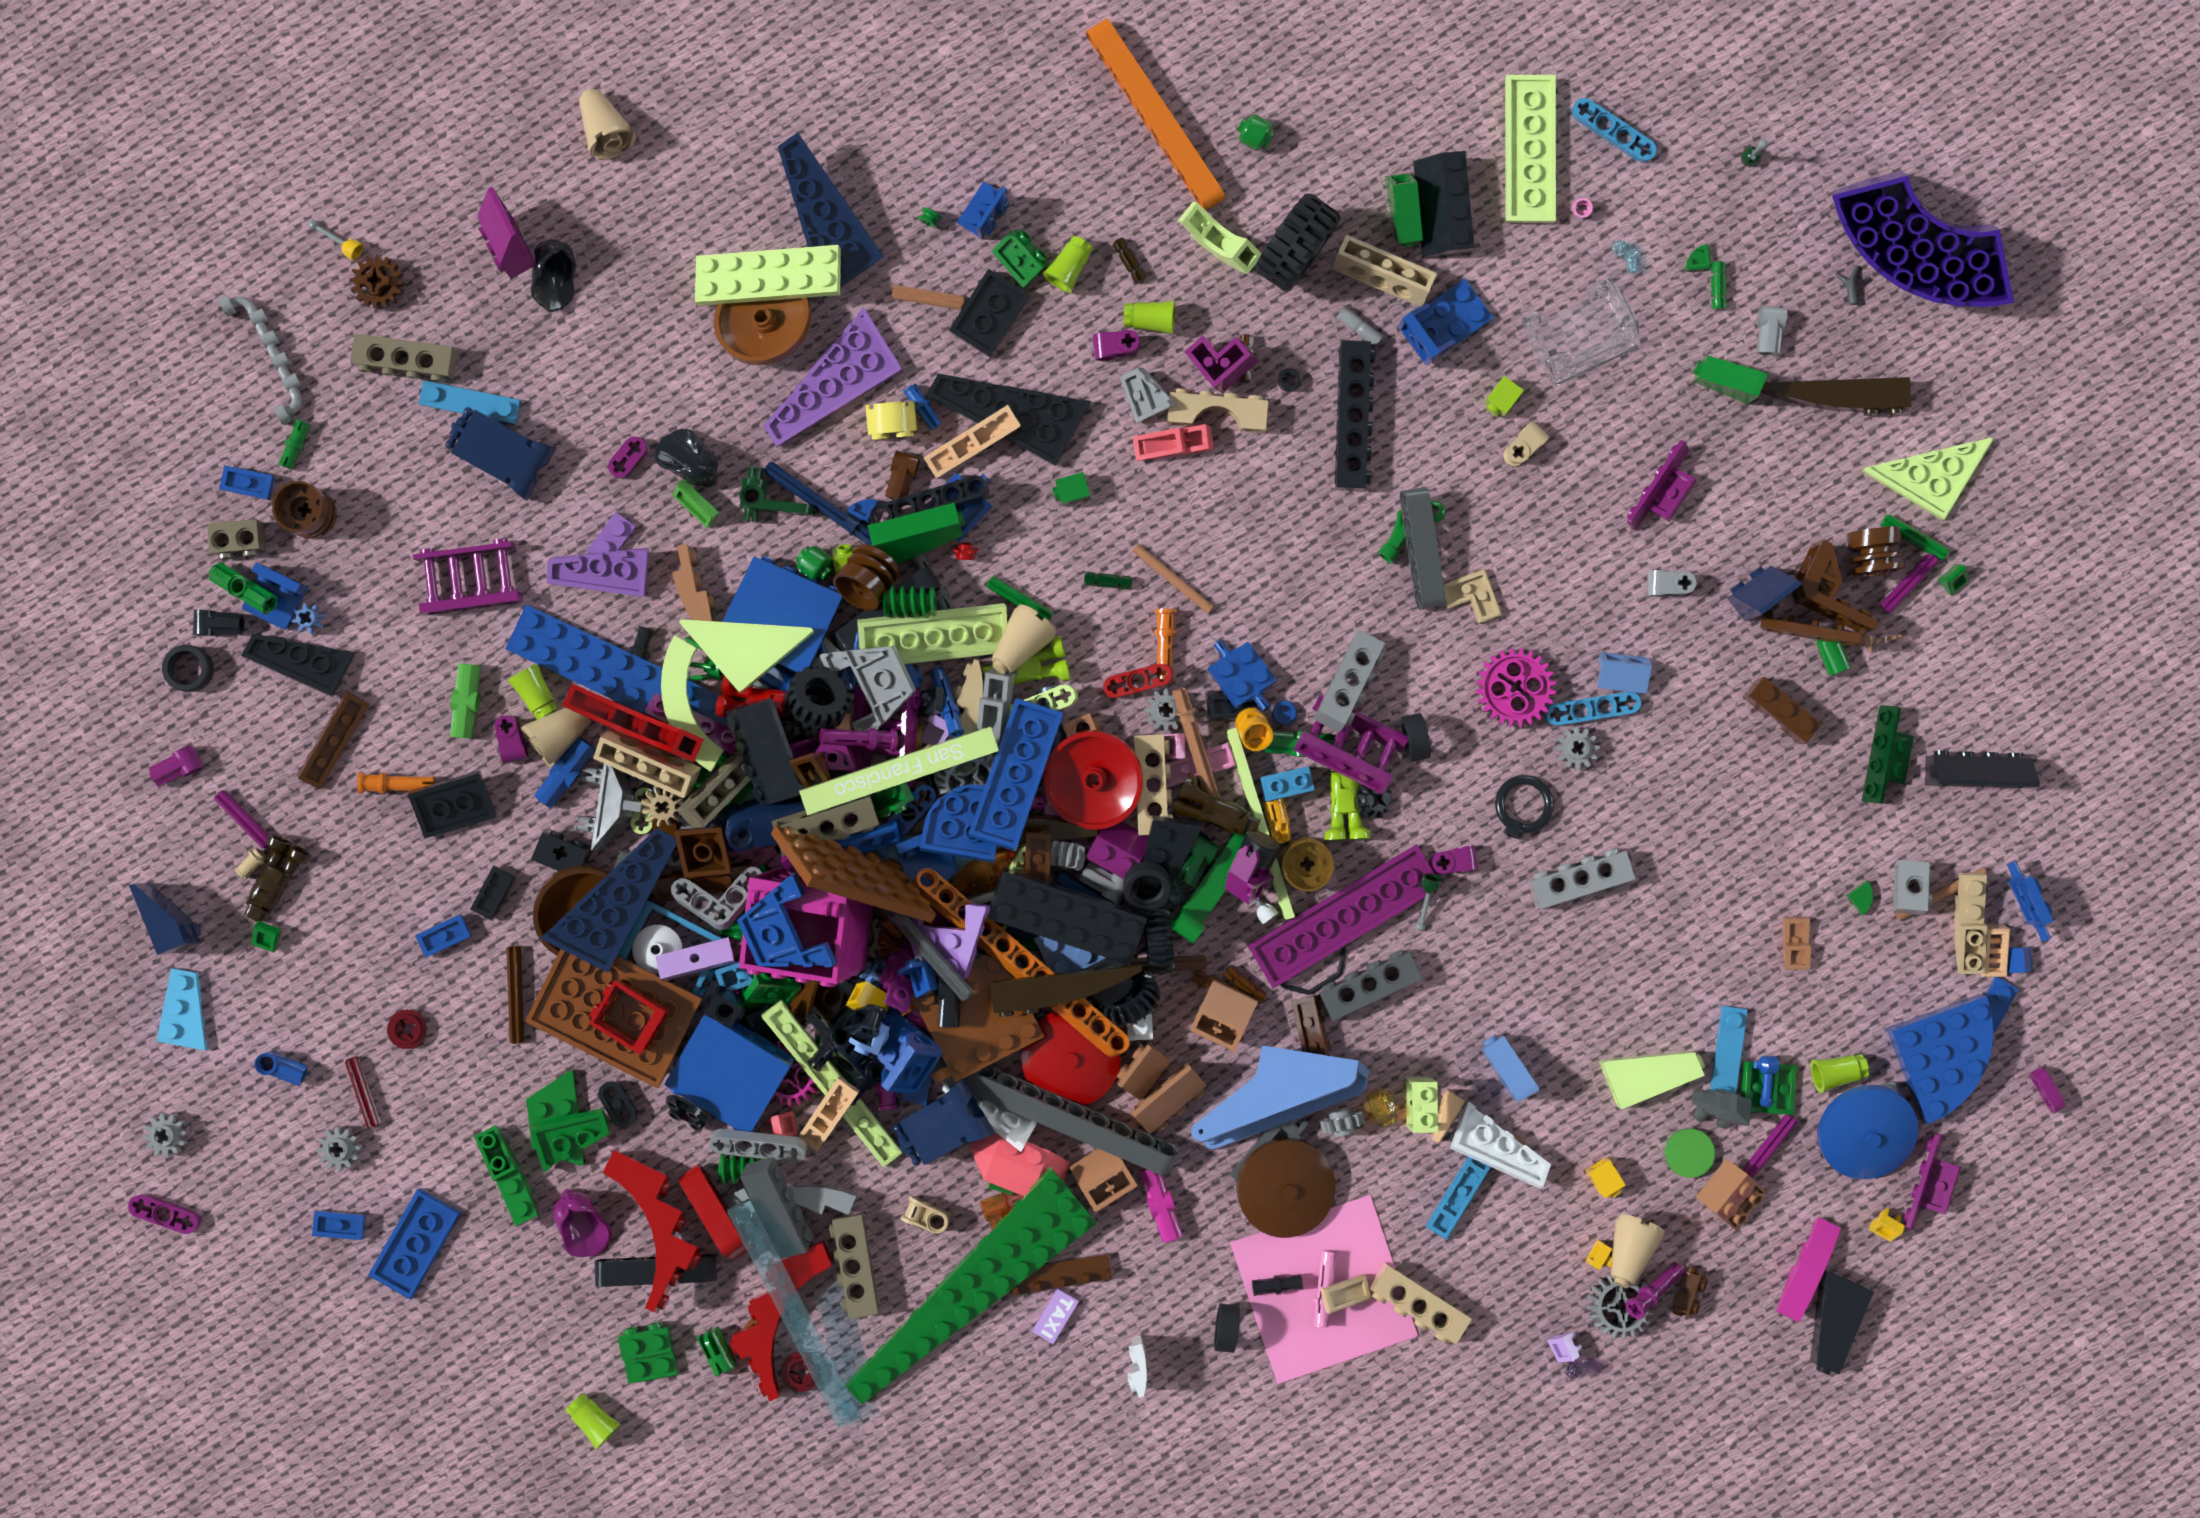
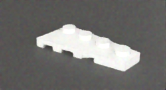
(1007, 1124)
(1489, 1144)

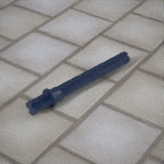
(820, 503)

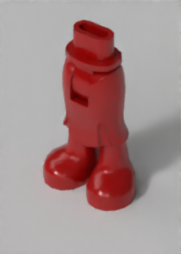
(726, 703)

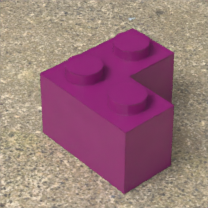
(1223, 366)

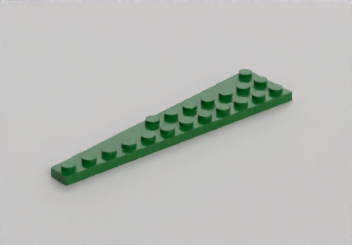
(1019, 1245)

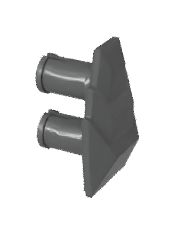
(1723, 1105)

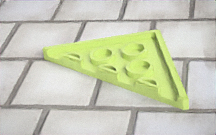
(1932, 478)
(745, 650)

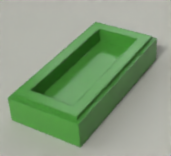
(695, 503)

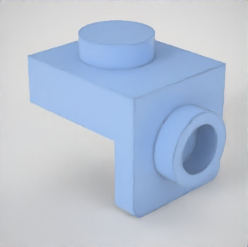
(873, 1044)

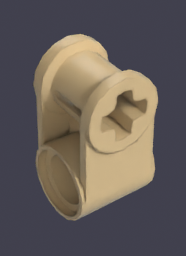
(1527, 442)
(924, 1215)

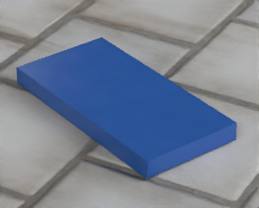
(414, 1243)

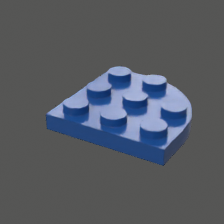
(949, 824)

